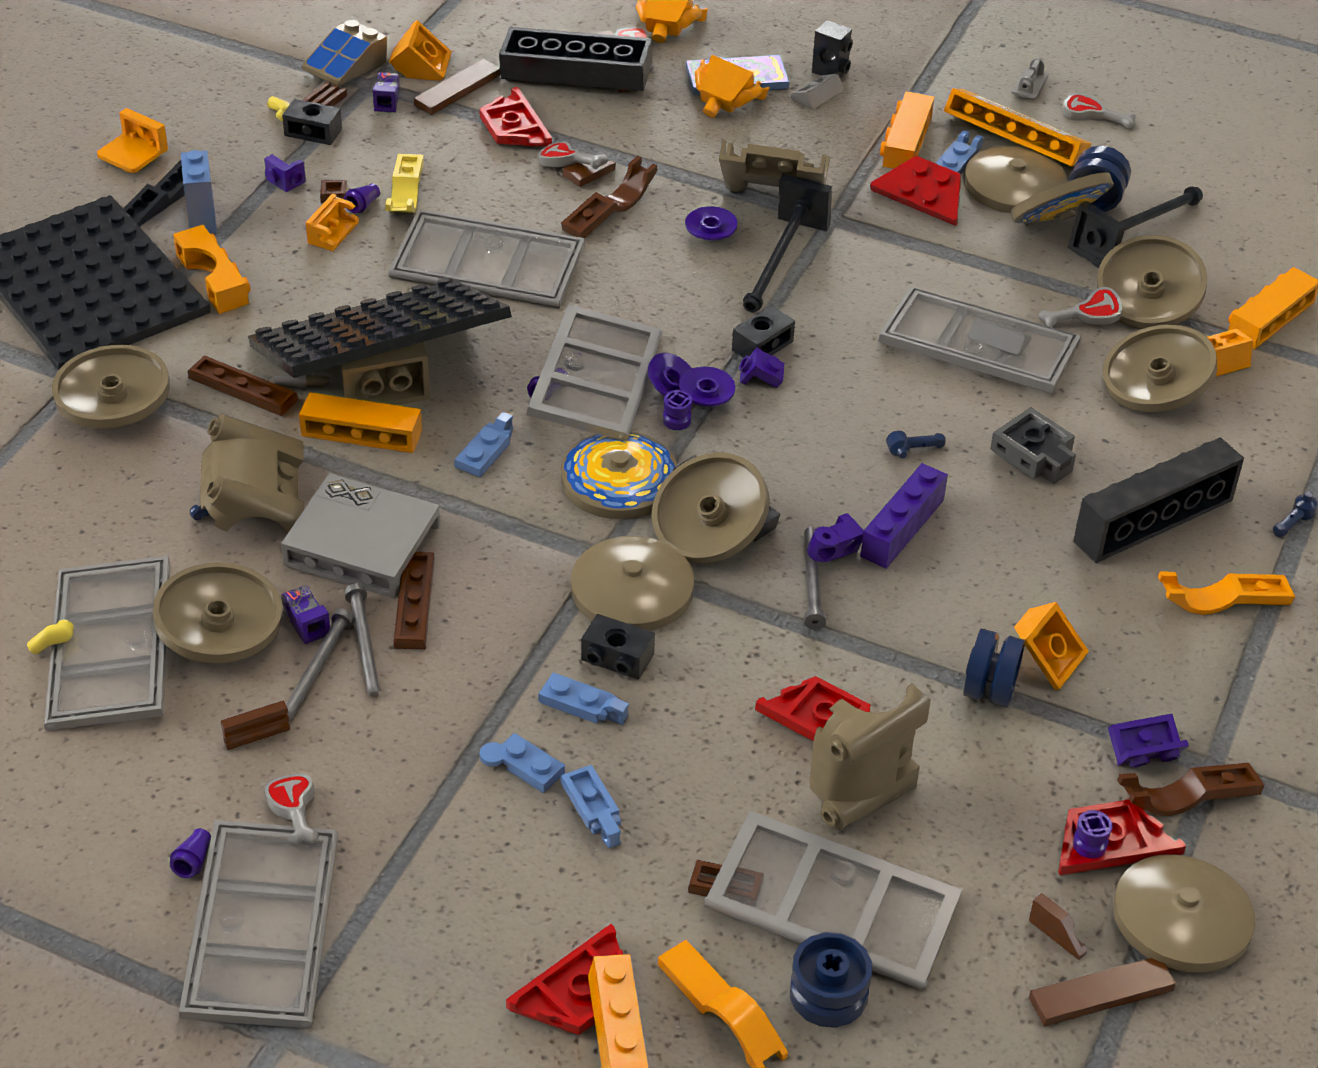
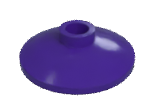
(711, 223)
(666, 371)
(707, 385)

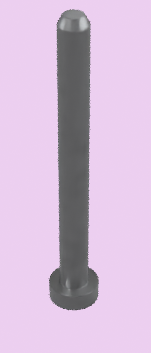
(356, 594)
(814, 617)
(341, 620)

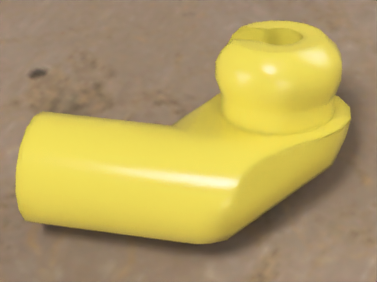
(278, 105)
(51, 635)

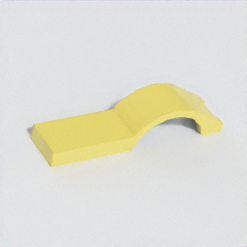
(405, 184)

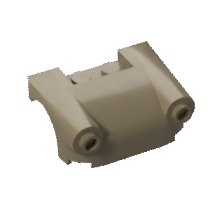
(766, 165)
(250, 474)
(866, 758)

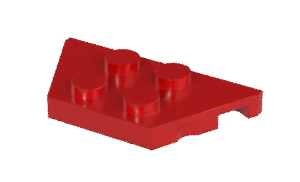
(514, 121)
(923, 187)
(807, 705)
(1131, 839)
(563, 991)

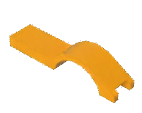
(1231, 590)
(734, 1006)

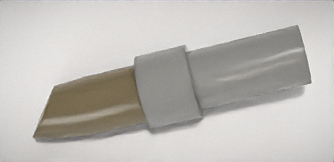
(301, 381)

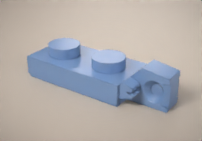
(486, 446)
(582, 700)
(593, 804)

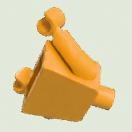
(668, 16)
(726, 86)

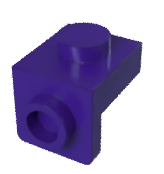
(284, 175)
(763, 367)

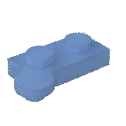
(524, 761)

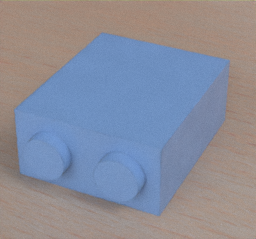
(198, 190)

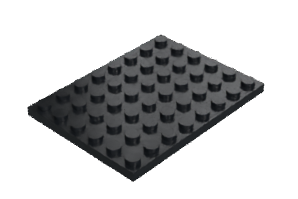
(92, 282)
(376, 326)

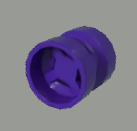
(677, 410)
(1092, 834)

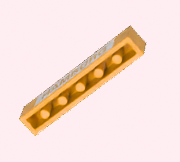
(1015, 126)

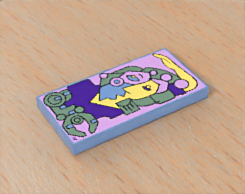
(766, 69)

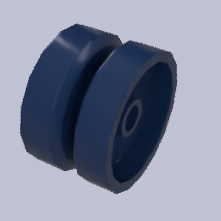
(1104, 160)
(989, 666)
(830, 979)

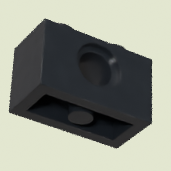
(832, 49)
(312, 122)
(766, 330)
(617, 646)

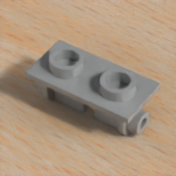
(1031, 80)

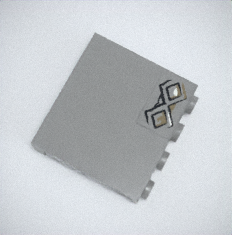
(359, 534)

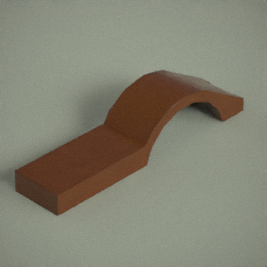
(599, 207)
(1193, 788)

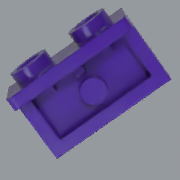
(1145, 740)

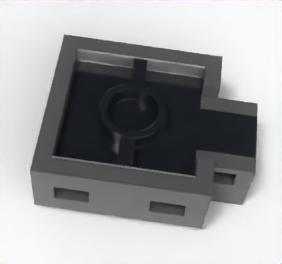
(1035, 446)

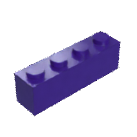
(903, 515)

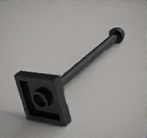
(800, 204)
(1098, 233)

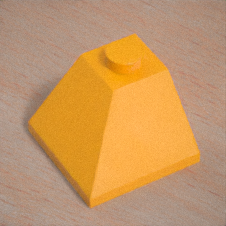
(420, 54)
(1052, 642)

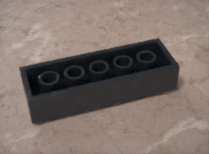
(576, 58)
(1157, 499)

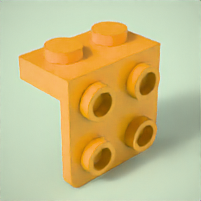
(138, 145)

